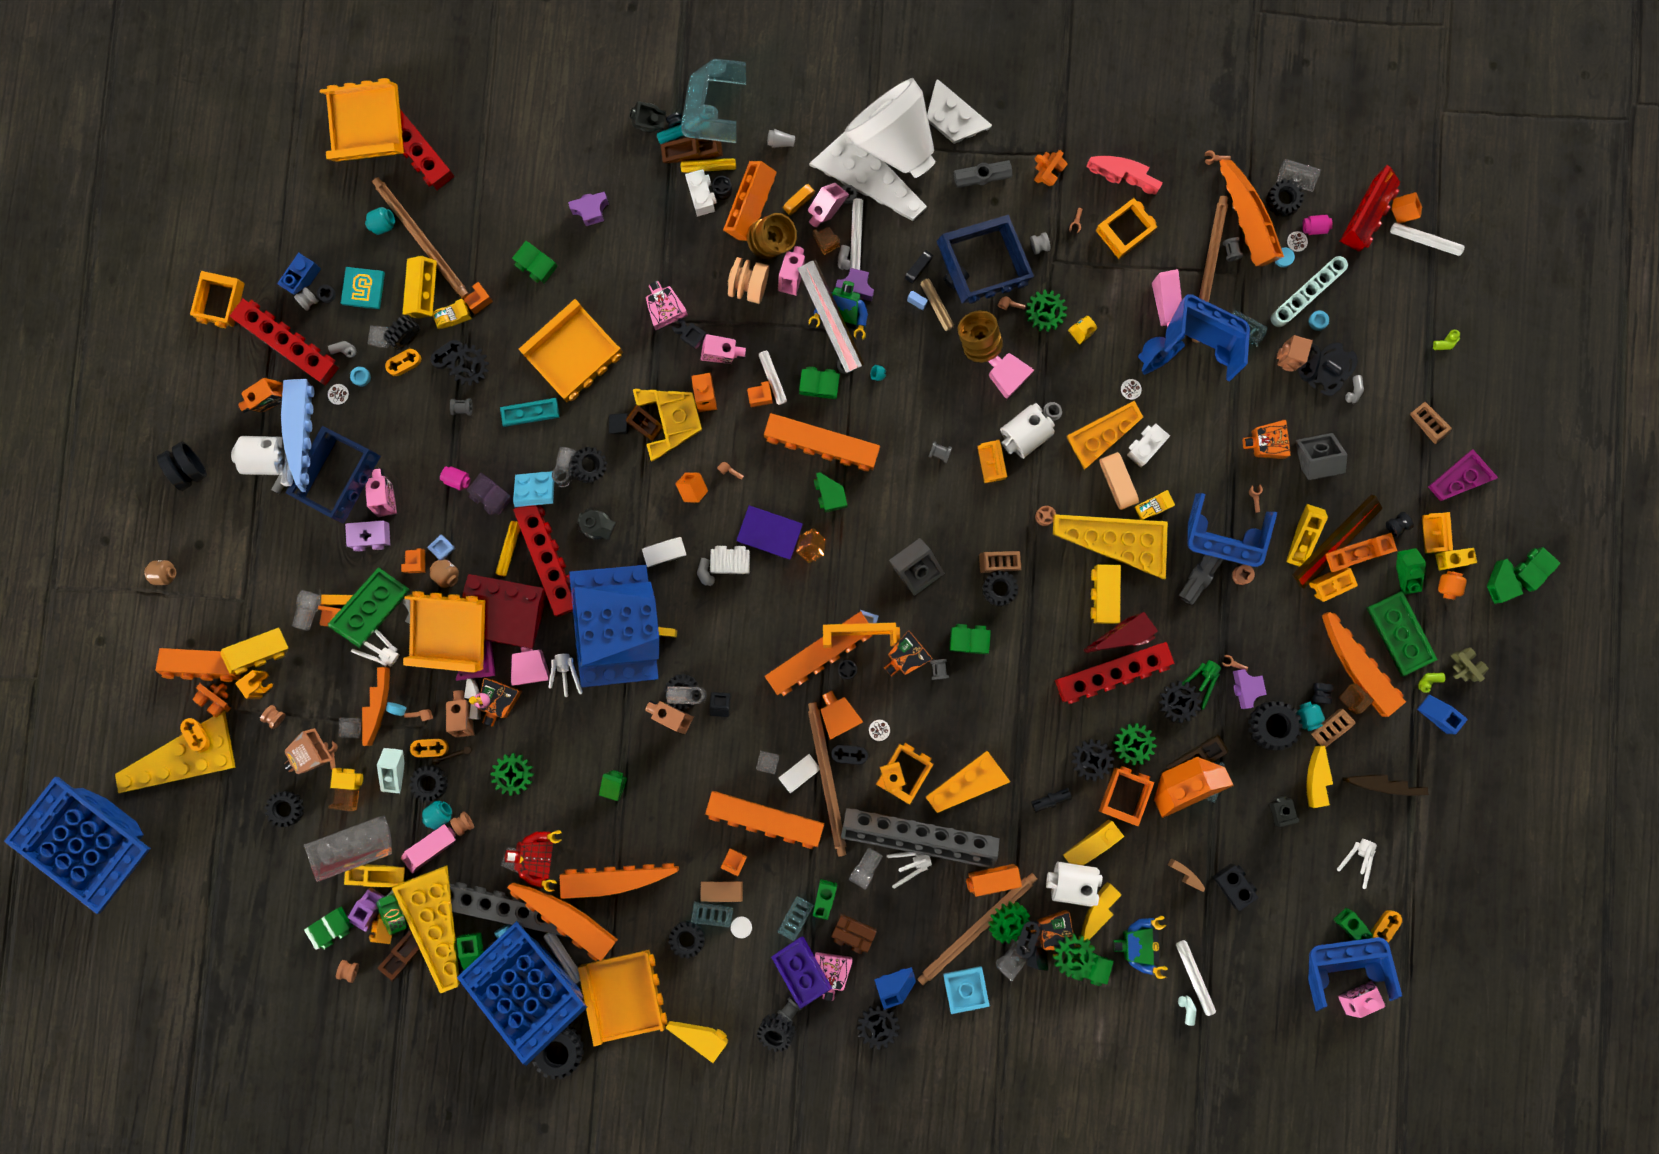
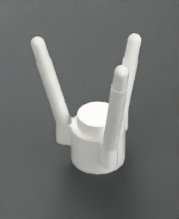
(387, 656)
(562, 663)
(1366, 850)
(920, 861)

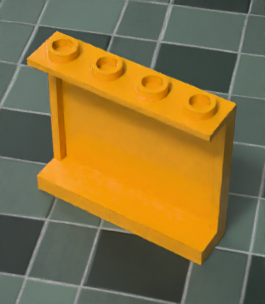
(364, 120)
(571, 351)
(860, 629)
(446, 632)
(622, 997)

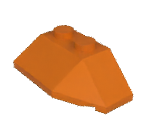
(1190, 784)

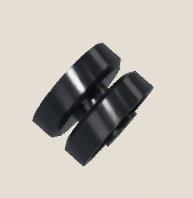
(181, 466)

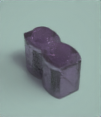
(489, 493)

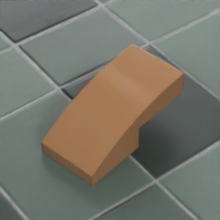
(1189, 877)
(721, 891)

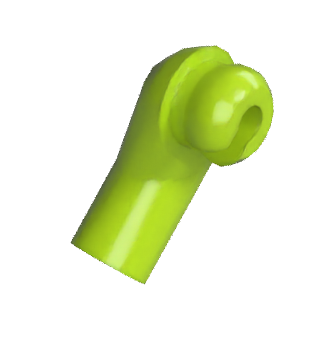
(1449, 342)
(1428, 679)

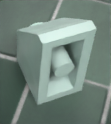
(391, 770)

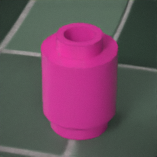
(1317, 225)
(455, 478)

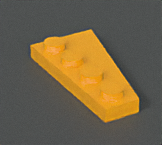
(1101, 434)
(971, 781)

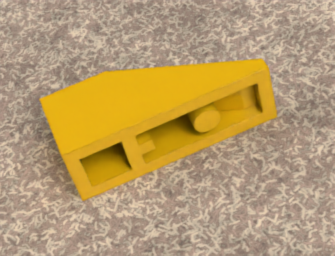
(1307, 534)
(1094, 844)
(702, 1039)

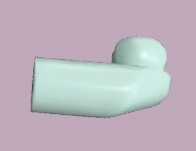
(1190, 1009)

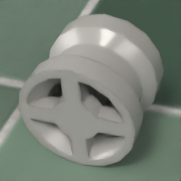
(1040, 243)
(306, 298)

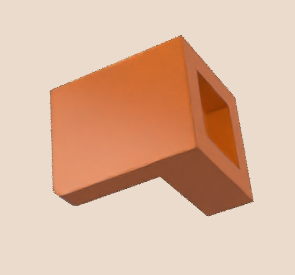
(1406, 208)
(478, 299)
(760, 395)
(691, 487)
(414, 561)
(327, 614)
(734, 862)

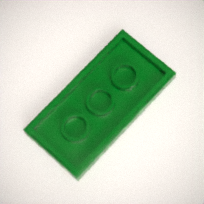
(368, 607)
(1402, 633)

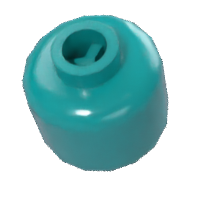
(380, 220)
(1311, 716)
(436, 814)

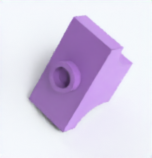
(590, 207)
(860, 280)
(1248, 688)
(365, 910)

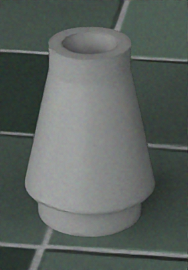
(780, 139)
(1052, 411)

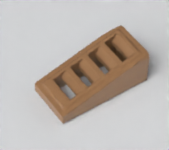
(1446, 429)
(984, 562)
(1337, 733)

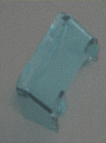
(702, 120)

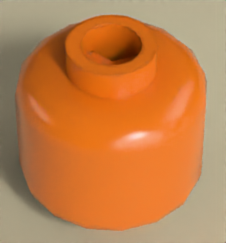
(1452, 585)

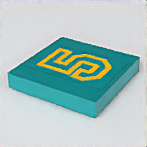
(362, 288)

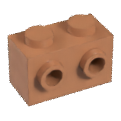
(1294, 353)

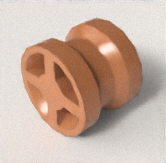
(1048, 513)
(1239, 576)
(272, 717)
(462, 823)
(347, 971)

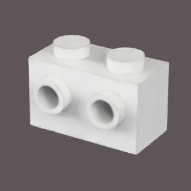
(699, 190)
(1148, 445)

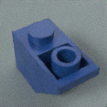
(299, 274)
(1442, 715)
(895, 987)

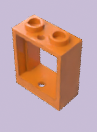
(1141, 778)
(994, 880)

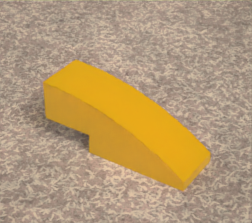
(1318, 778)
(375, 876)
(1100, 914)

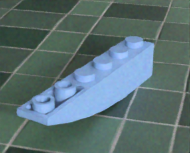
(296, 427)

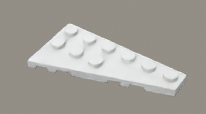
(868, 176)

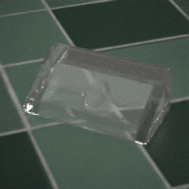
(1301, 173)

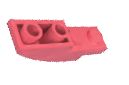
(1117, 168)

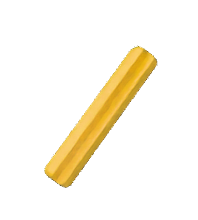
(708, 165)
(508, 548)

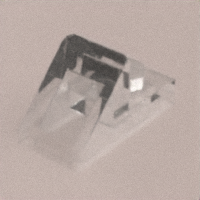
(1011, 962)

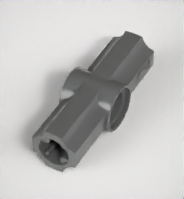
(994, 172)
(1199, 579)

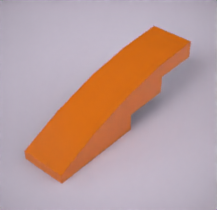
(373, 715)

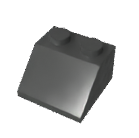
(1321, 456)
(917, 566)

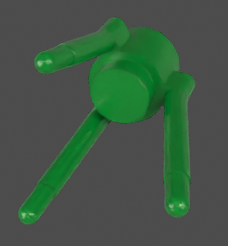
(1210, 672)

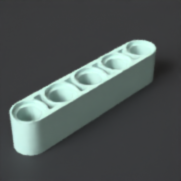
(1315, 286)

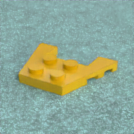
(677, 416)

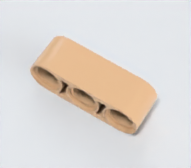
(1119, 481)

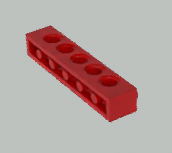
(440, 173)
(244, 314)
(524, 516)
(1162, 661)

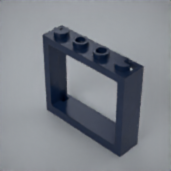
(1013, 246)
(318, 454)

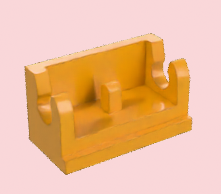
(992, 461)
(1437, 532)
(1333, 584)
(252, 686)

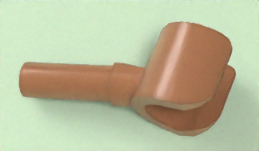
(1214, 157)
(1077, 220)
(1006, 301)
(724, 467)
(1256, 497)
(1233, 663)
(424, 714)
(331, 752)

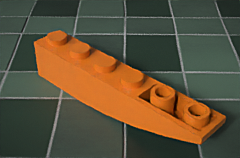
(1252, 216)
(1362, 668)
(611, 881)
(568, 920)

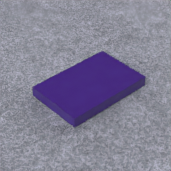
(769, 532)
(801, 972)

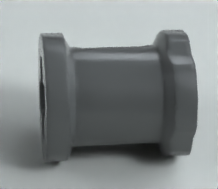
(1233, 249)
(461, 407)
(940, 452)
(939, 669)
(789, 1009)

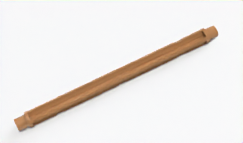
(420, 237)
(1213, 250)
(827, 778)
(974, 931)

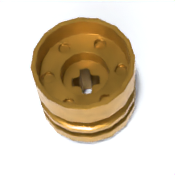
(771, 236)
(980, 336)

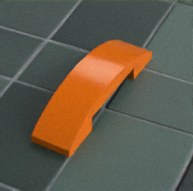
(1361, 552)

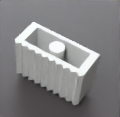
(729, 560)

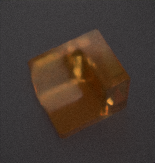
(826, 240)
(811, 545)
(1355, 698)
(345, 800)

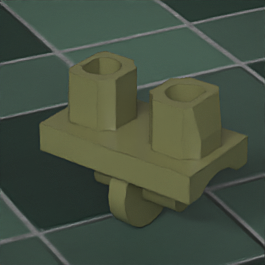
(1465, 668)

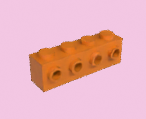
(750, 199)
(193, 664)

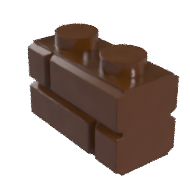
(853, 933)

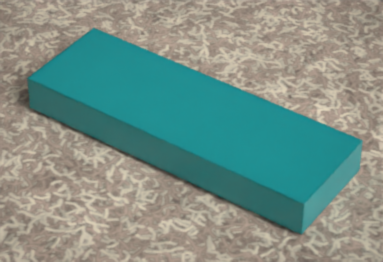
(529, 412)

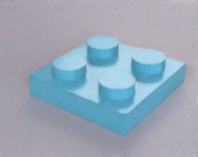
(533, 489)
(966, 990)

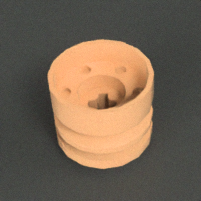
(748, 280)

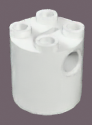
(1027, 431)
(259, 455)
(1074, 884)

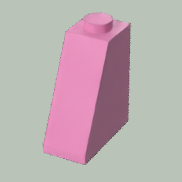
(1167, 295)
(428, 848)

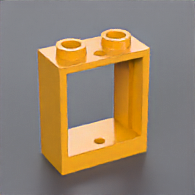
(1112, 239)
(201, 296)
(922, 758)

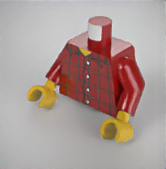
(534, 858)

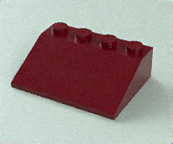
(510, 609)
(1132, 631)

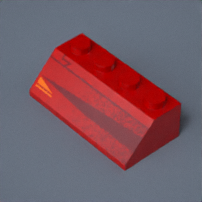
(1370, 210)

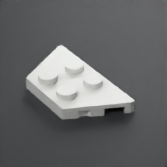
(954, 116)

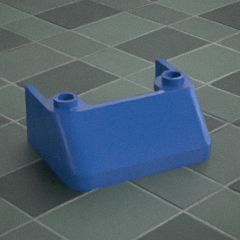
(1214, 328)
(1247, 552)
(1371, 954)

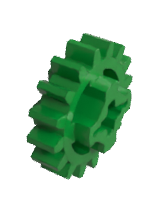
(1042, 303)
(1137, 752)
(512, 782)
(1008, 922)
(1080, 950)

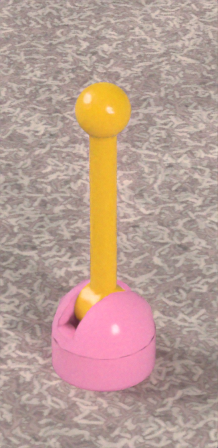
(477, 701)

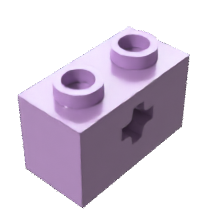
(357, 531)

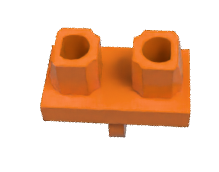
(1046, 165)
(218, 704)

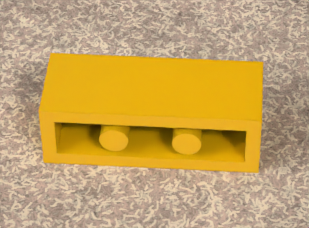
(419, 287)
(1106, 594)
(254, 651)

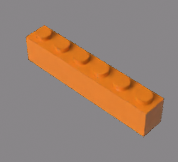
(821, 441)
(813, 659)
(765, 819)

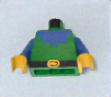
(850, 307)
(1142, 946)

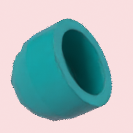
(877, 373)

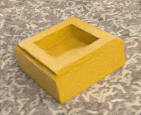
(668, 632)

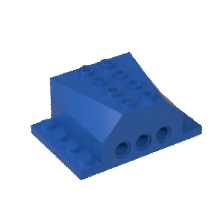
(615, 625)
(80, 842)
(523, 992)

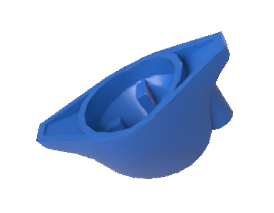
(1154, 354)

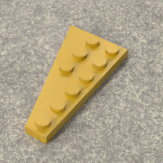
(1125, 540)
(179, 761)
(430, 917)

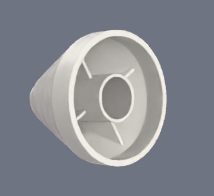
(896, 129)

